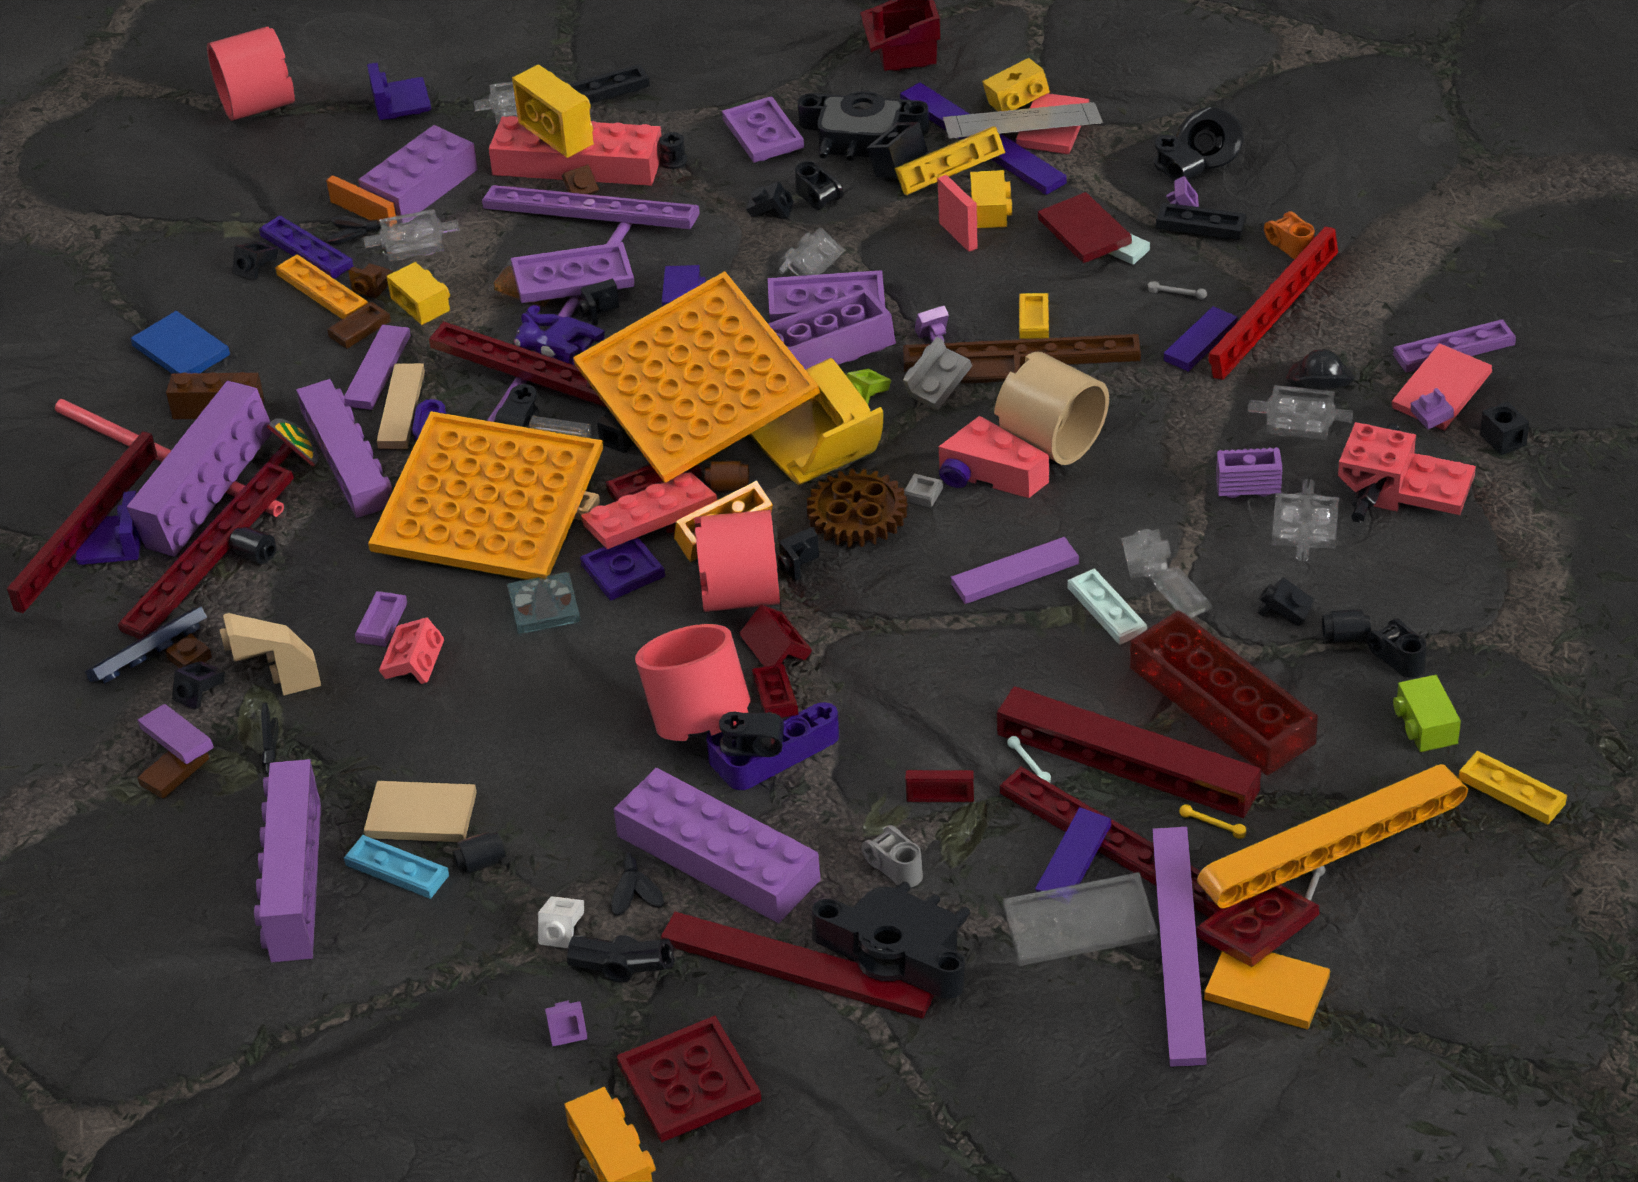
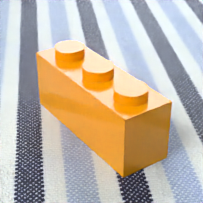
(743, 500)
(607, 1140)

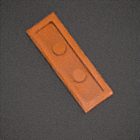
(359, 200)

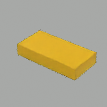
(1033, 316)

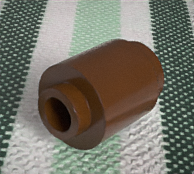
(727, 476)

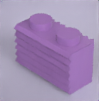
(1249, 472)

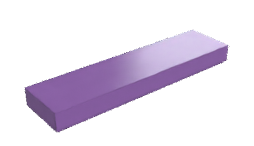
(1468, 341)
(377, 367)
(1014, 570)

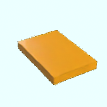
(1272, 988)

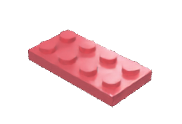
(647, 510)

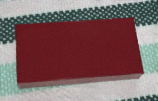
(939, 785)

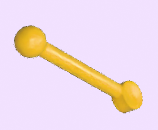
(1237, 830)

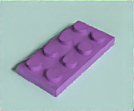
(566, 271)
(801, 293)

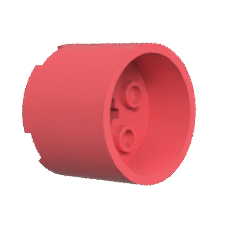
(250, 73)
(737, 560)
(692, 680)

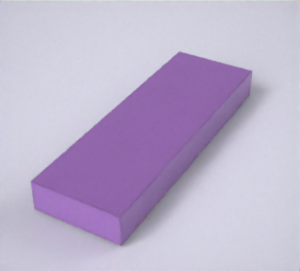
(175, 733)

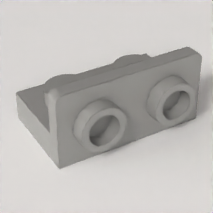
(936, 374)

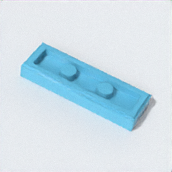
(396, 866)

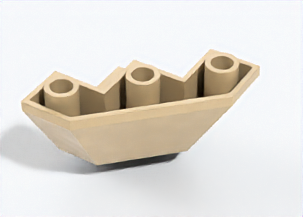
(294, 660)

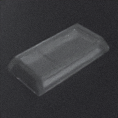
(1181, 592)

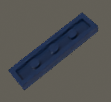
(135, 653)

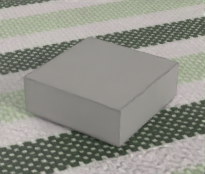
(923, 490)

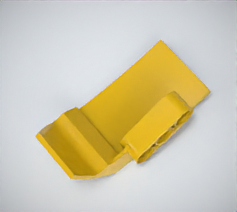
(822, 430)

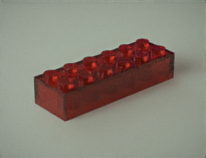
(1223, 692)

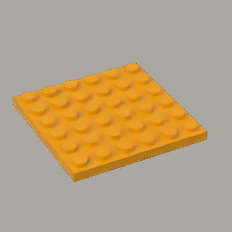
(695, 376)
(486, 496)

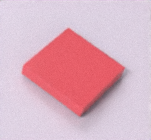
(957, 213)

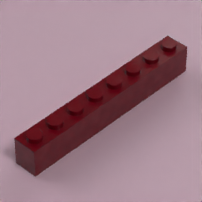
(1129, 751)

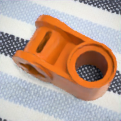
(1289, 234)

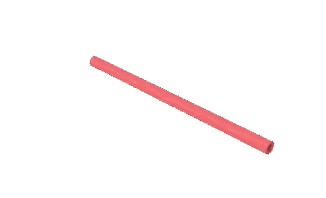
(128, 437)

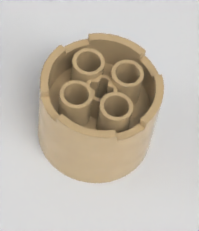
(1053, 407)

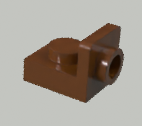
(370, 280)

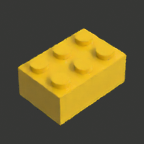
(553, 110)

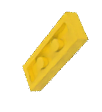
(1512, 787)

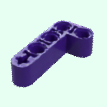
(802, 737)

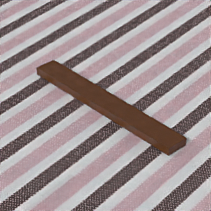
(1066, 349)

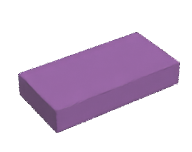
(381, 619)

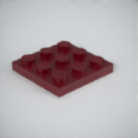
(688, 1078)

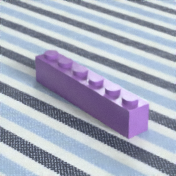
(344, 447)

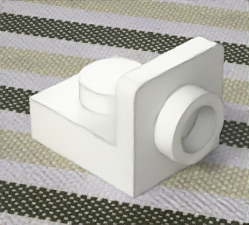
(558, 920)

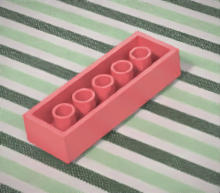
(618, 155)

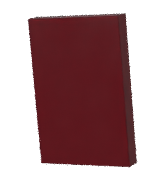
(1084, 227)
(1258, 924)

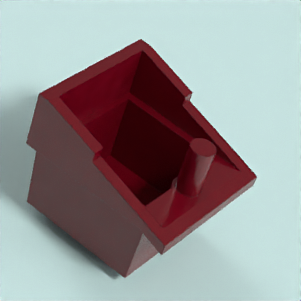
(903, 32)

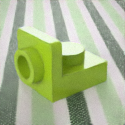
(868, 382)

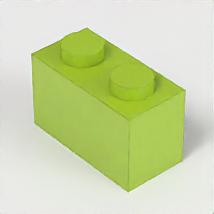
(1427, 713)

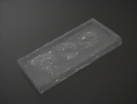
(1079, 919)

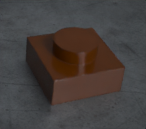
(580, 181)
(188, 652)

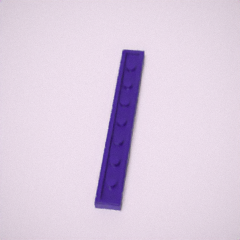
(1015, 159)

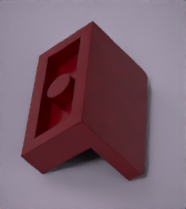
(773, 637)

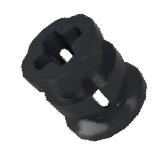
(675, 150)

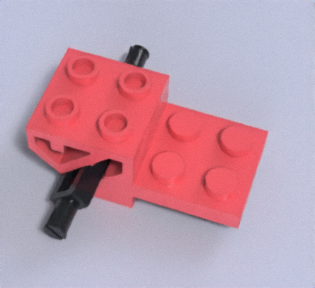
(1387, 472)

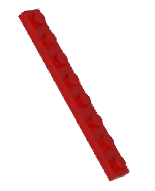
(1273, 303)

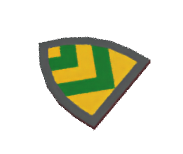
(294, 439)

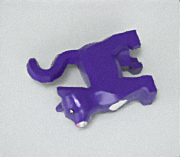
(559, 341)

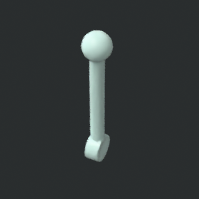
(1014, 743)

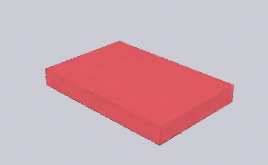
(1052, 139)
(1451, 372)

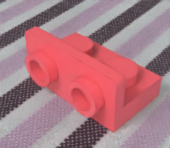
(413, 650)

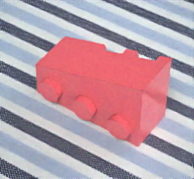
(998, 458)

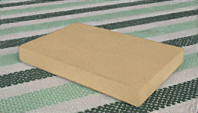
(420, 811)

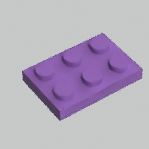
(763, 129)

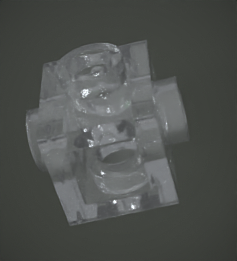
(1146, 553)

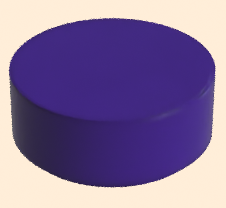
(954, 473)

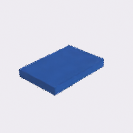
(180, 345)

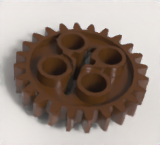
(856, 507)

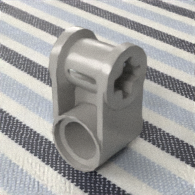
(894, 856)

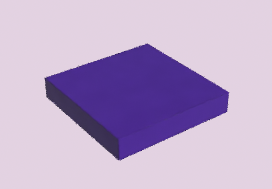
(622, 568)

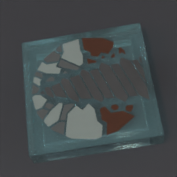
(543, 602)

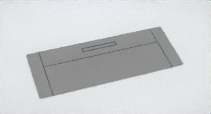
(1023, 119)

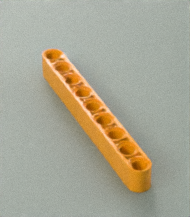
(1331, 836)

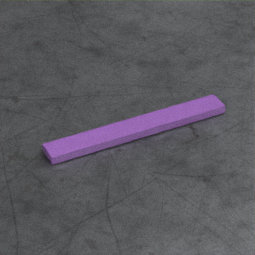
(591, 207)
(1179, 947)

